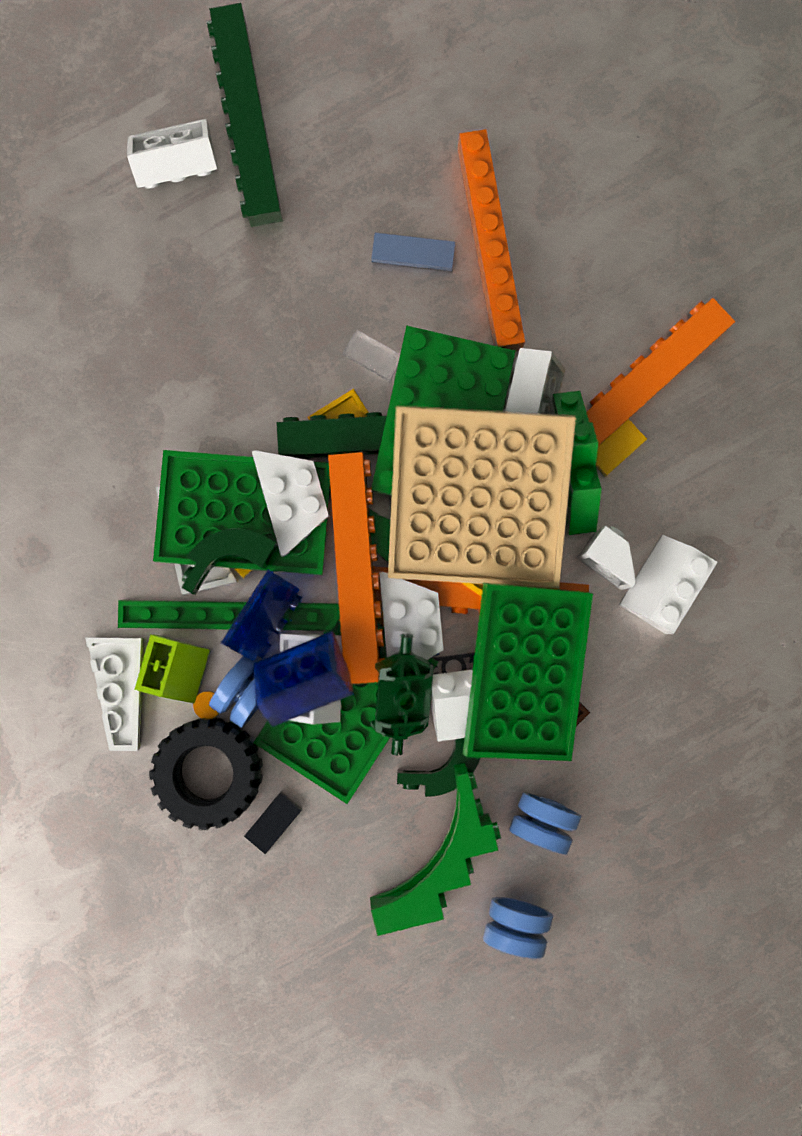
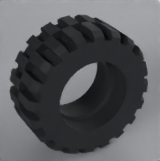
(173, 790)

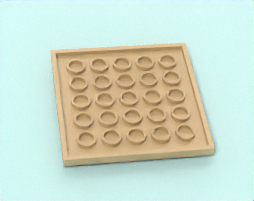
(479, 496)

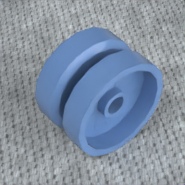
(237, 689)
(544, 825)
(517, 927)

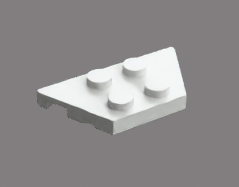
(291, 497)
(410, 611)

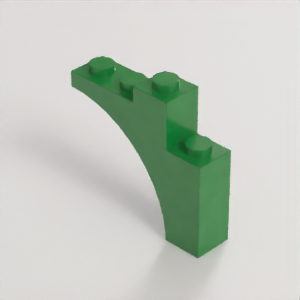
(584, 481)

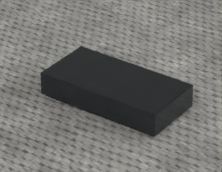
(273, 822)

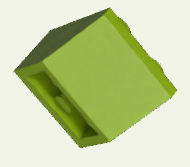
(172, 669)

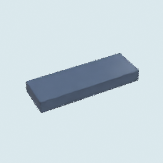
(413, 251)

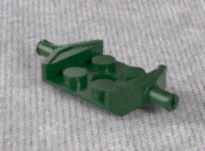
(398, 676)

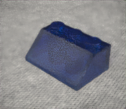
(262, 616)
(301, 679)

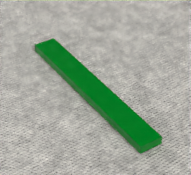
(213, 615)

